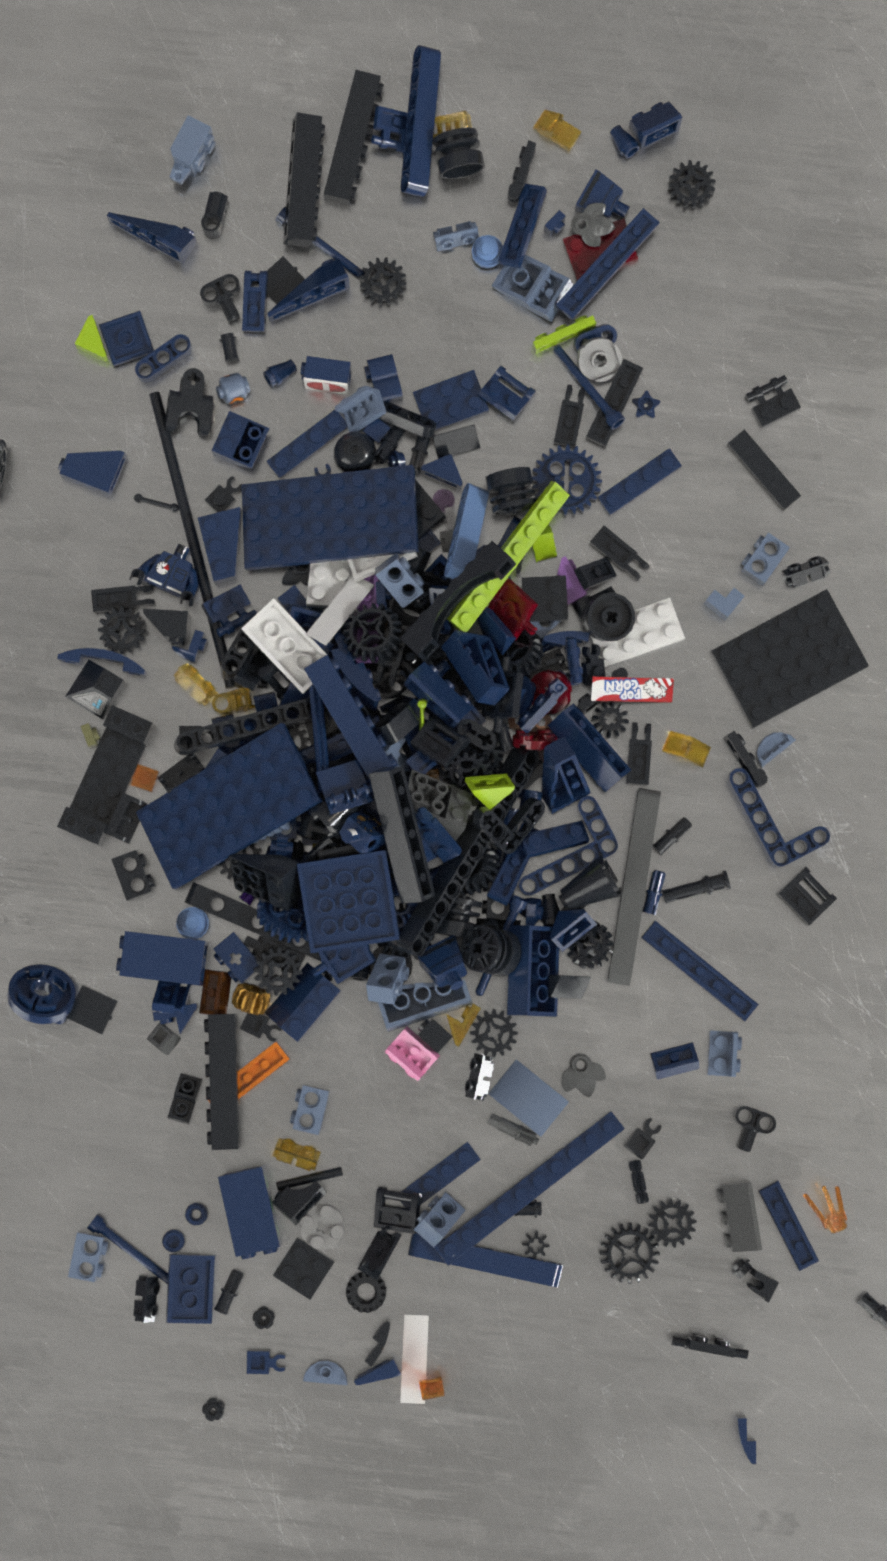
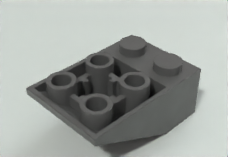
(442, 800)

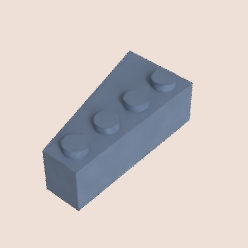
(423, 1002)

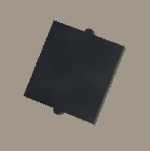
(282, 280)
(92, 1009)

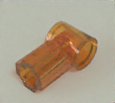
(431, 1387)

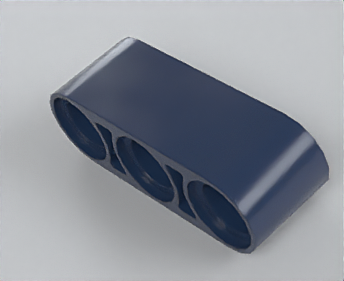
(169, 349)

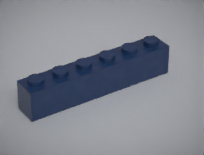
(348, 715)

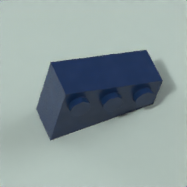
(562, 776)

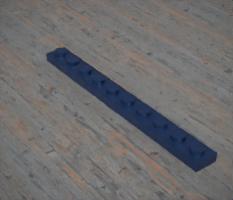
(529, 1188)

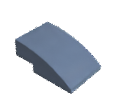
(533, 287)
(528, 1098)

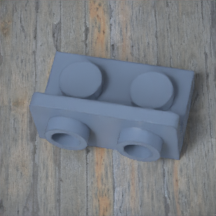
(723, 1053)

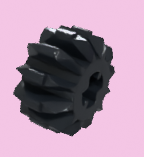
(608, 712)

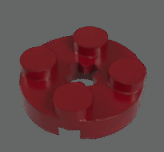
(542, 680)
(533, 740)

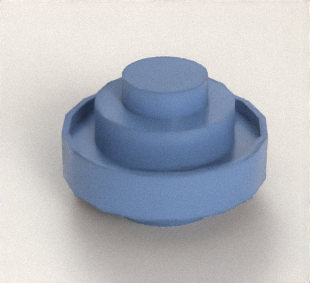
(487, 251)
(192, 923)

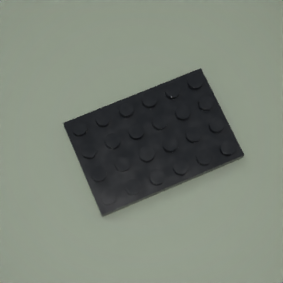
(789, 658)

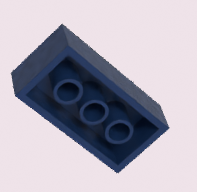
(530, 980)

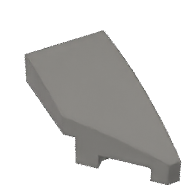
(446, 536)

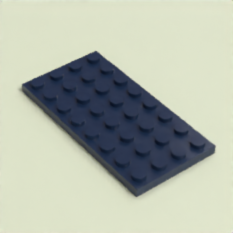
(329, 517)
(229, 806)

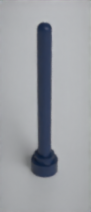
(327, 249)
(613, 417)
(516, 906)
(99, 1226)

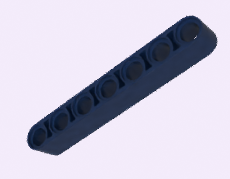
(420, 121)
(494, 1262)

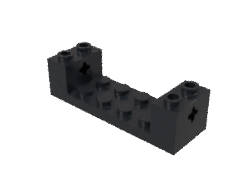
(107, 775)

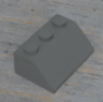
(740, 1216)

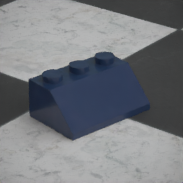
(439, 694)
(303, 1005)

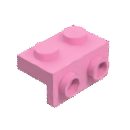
(412, 1053)

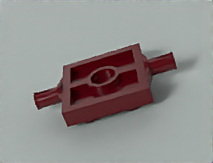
(514, 608)

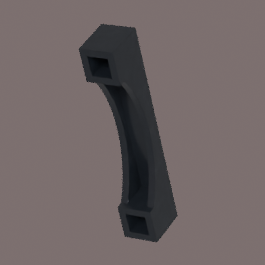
(488, 565)

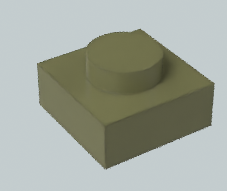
(91, 735)

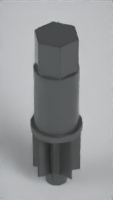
(514, 1130)

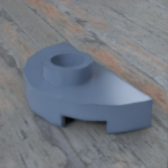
(772, 746)
(326, 1372)

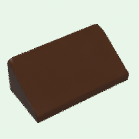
(215, 992)

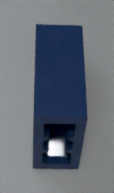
(93, 469)

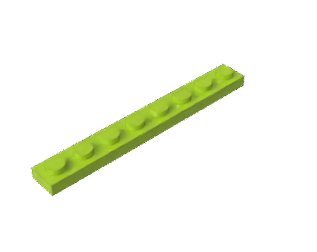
(516, 547)

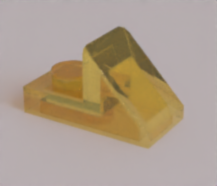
(556, 129)
(460, 1029)

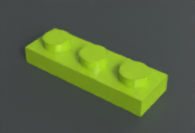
(563, 333)

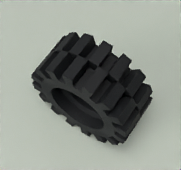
(359, 1304)

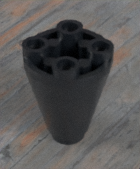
(332, 822)

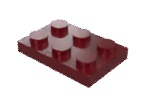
(583, 256)

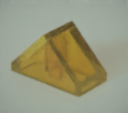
(686, 748)

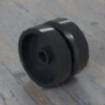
(621, 619)

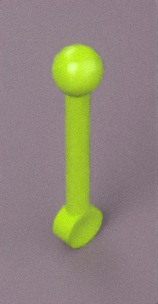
(422, 704)

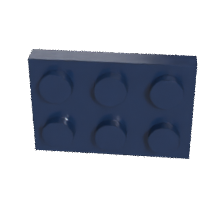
(451, 400)
(190, 1288)

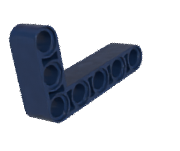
(769, 825)
(576, 856)

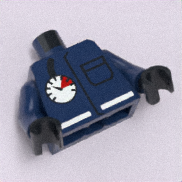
(170, 574)

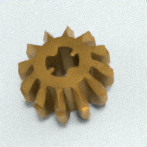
(250, 999)

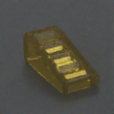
(453, 117)

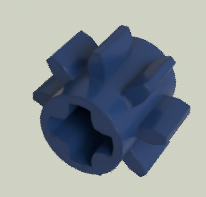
(281, 847)

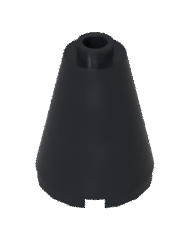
(591, 886)

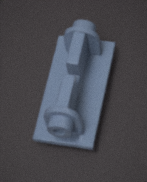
(446, 239)

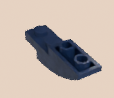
(357, 674)

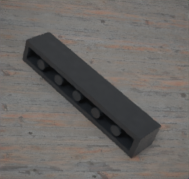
(352, 138)
(302, 180)
(402, 834)
(223, 1081)

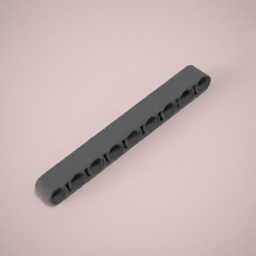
(634, 886)

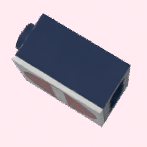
(326, 375)

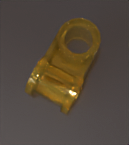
(235, 701)

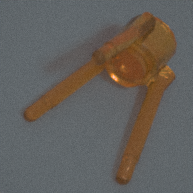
(835, 1221)

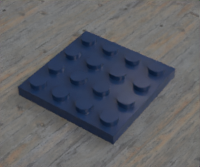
(348, 901)

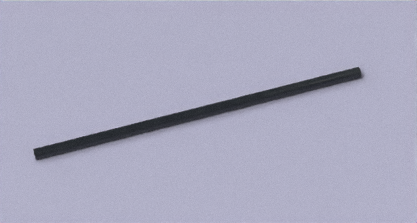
(188, 523)

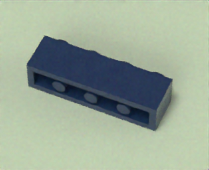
(590, 747)

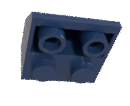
(239, 440)

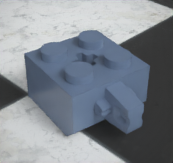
(190, 149)

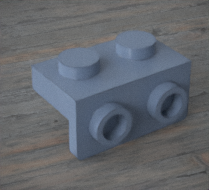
(361, 408)

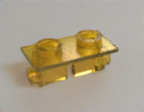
(189, 676)
(306, 1156)

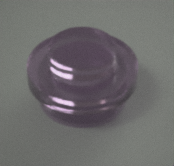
(444, 499)

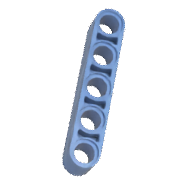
(466, 529)

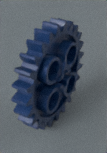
(586, 481)
(282, 922)

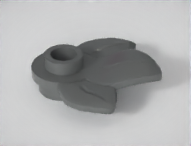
(596, 224)
(584, 1078)

